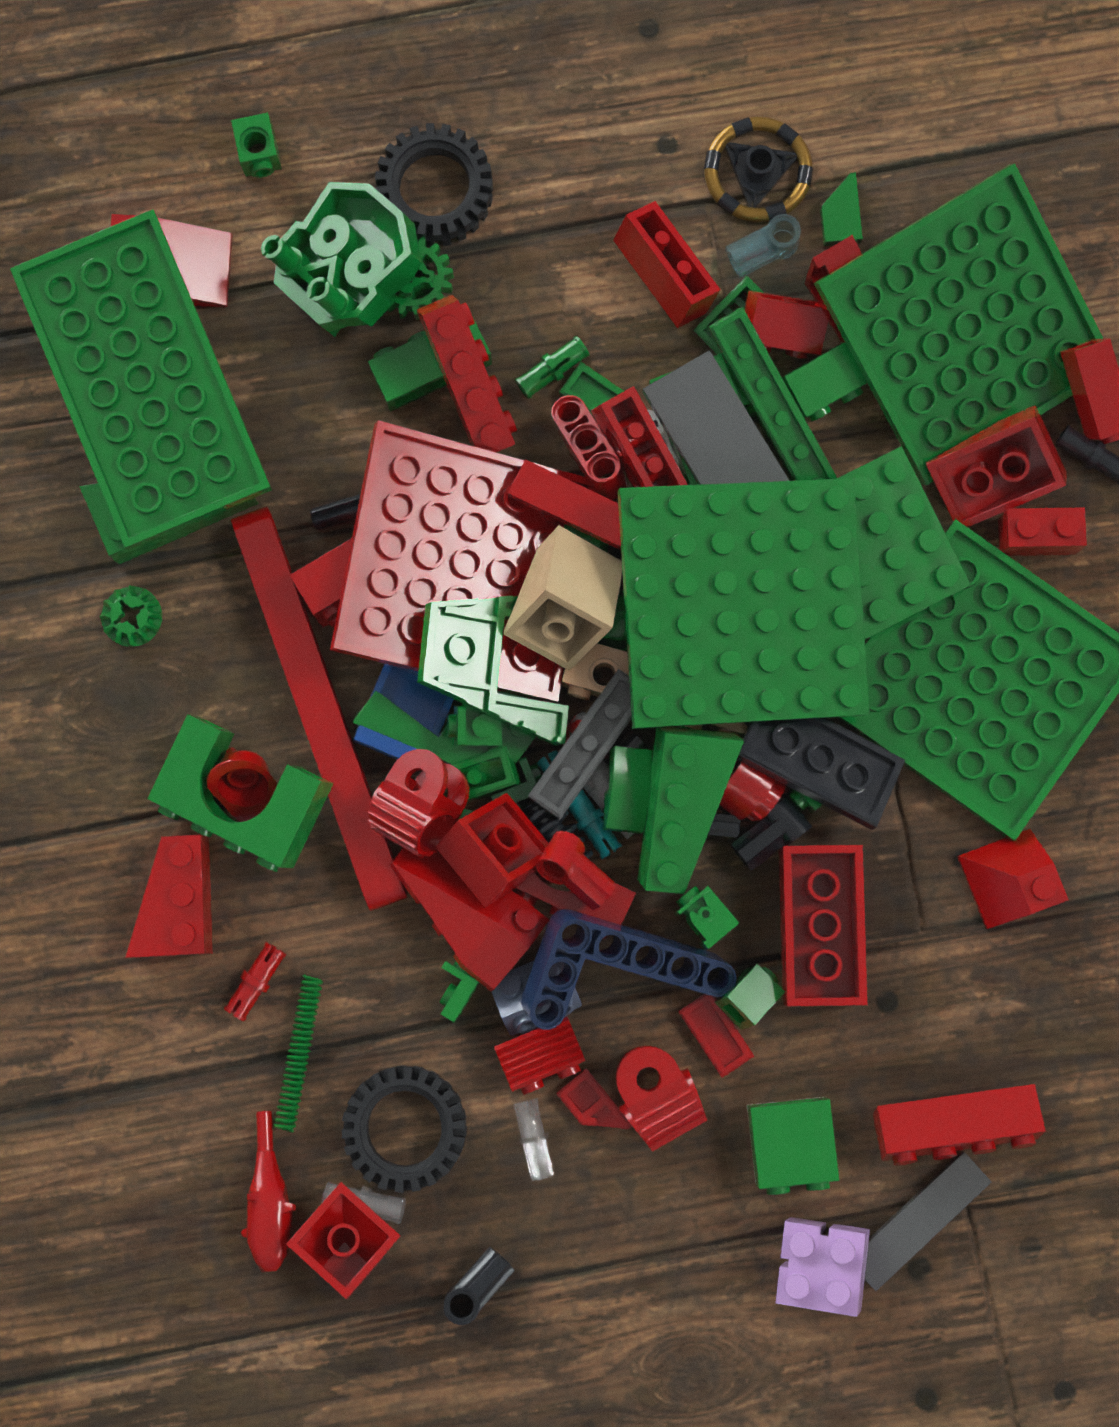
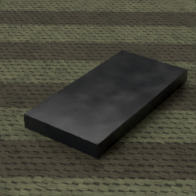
(824, 765)

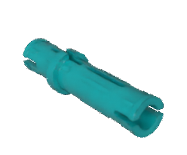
(588, 818)

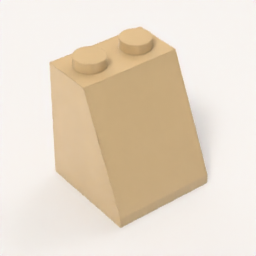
(566, 599)

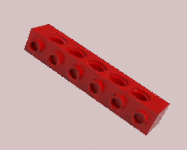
(637, 441)

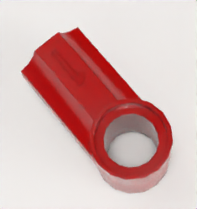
(566, 864)

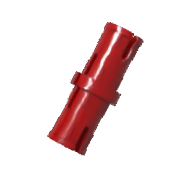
(255, 981)

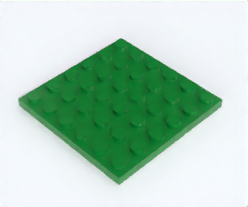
(961, 318)
(742, 602)
(990, 686)

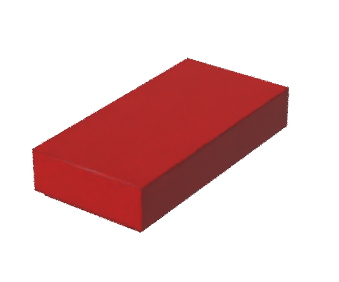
(716, 1034)

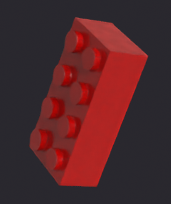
(822, 925)

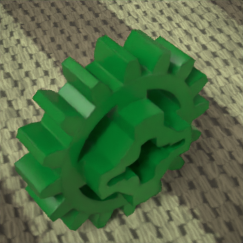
(426, 283)

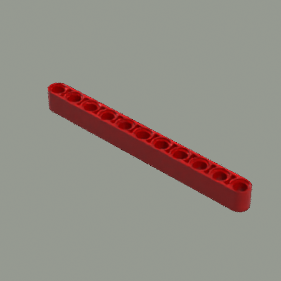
(317, 705)

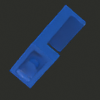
(417, 700)

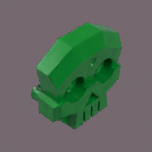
(331, 276)

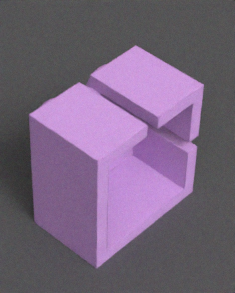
(823, 1269)

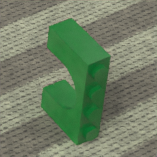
(273, 835)

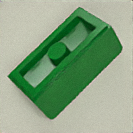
(489, 773)

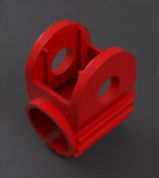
(416, 810)
(668, 1107)

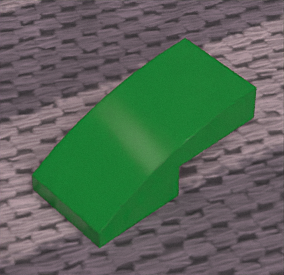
(628, 790)

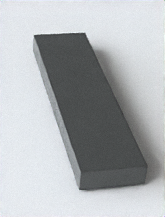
(585, 748)
(922, 1218)

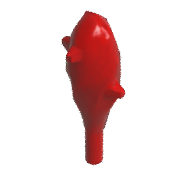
(268, 1203)

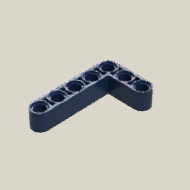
(620, 954)

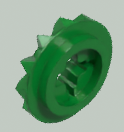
(148, 619)

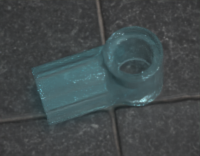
(762, 248)

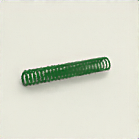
(311, 1002)

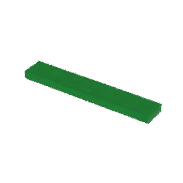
(770, 397)

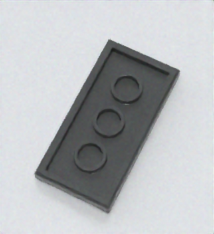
(711, 425)

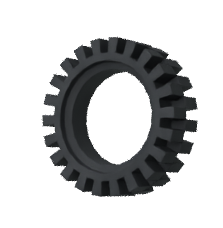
(450, 145)
(358, 1141)

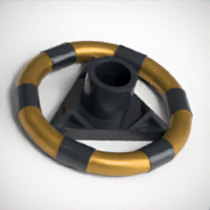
(758, 169)

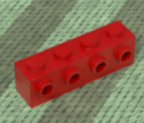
(465, 374)
(959, 1123)

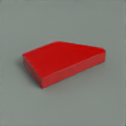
(591, 1103)

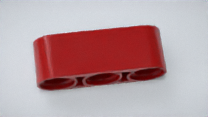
(583, 433)

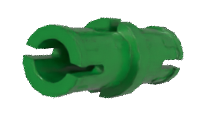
(552, 367)

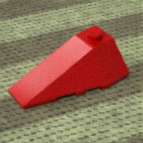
(483, 939)

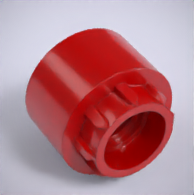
(750, 793)

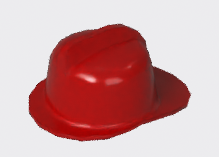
(242, 783)

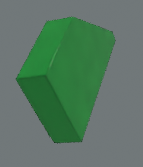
(842, 213)

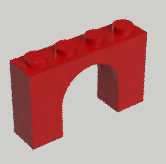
(1095, 387)

